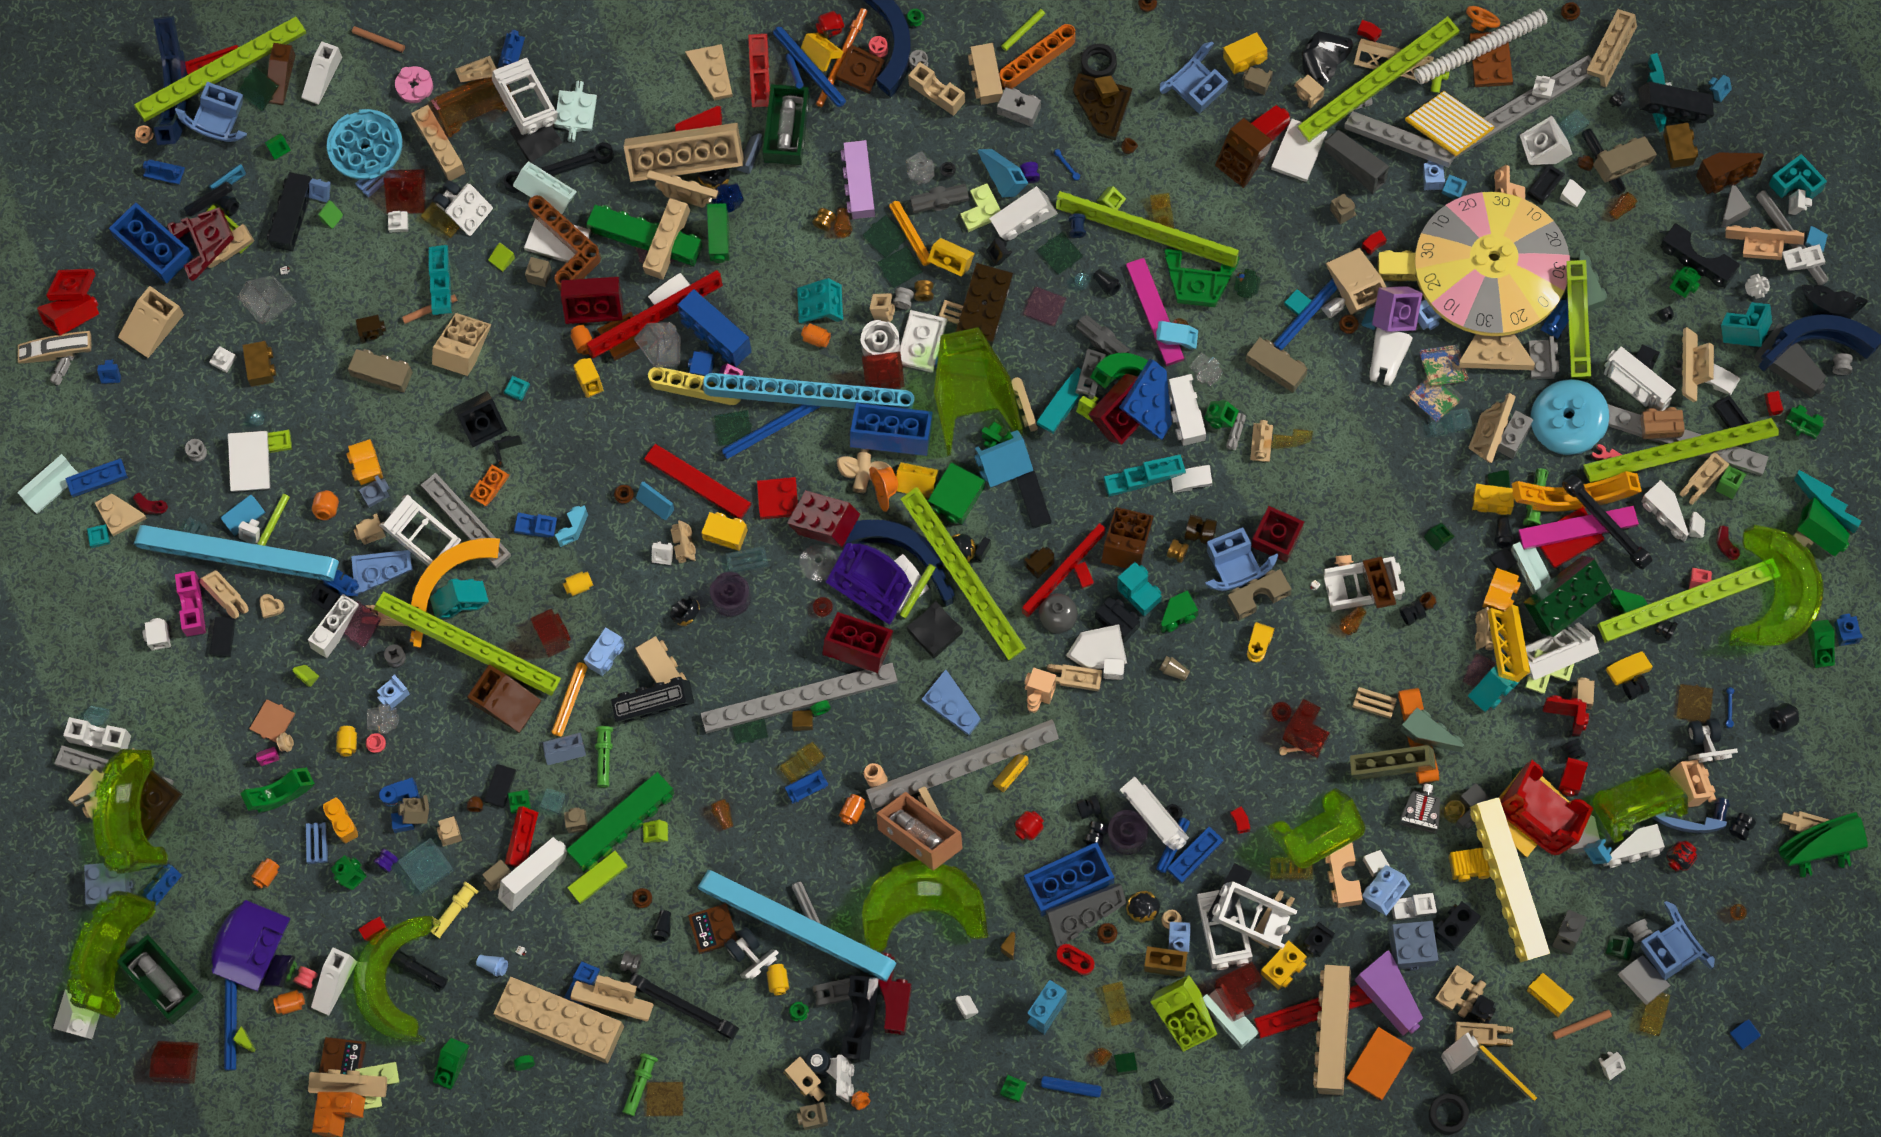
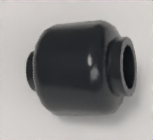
(1784, 717)

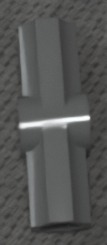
(939, 198)
(1100, 337)

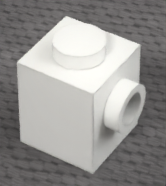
(157, 634)

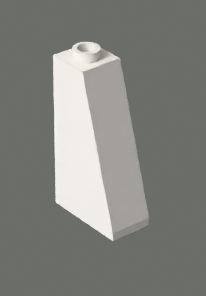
(531, 873)

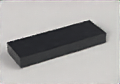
(1033, 499)
(1238, 875)

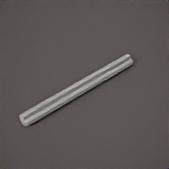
(1783, 225)

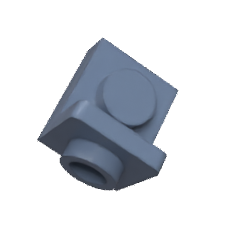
(375, 492)

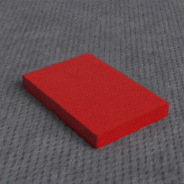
(1564, 551)

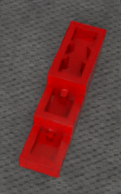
(759, 70)

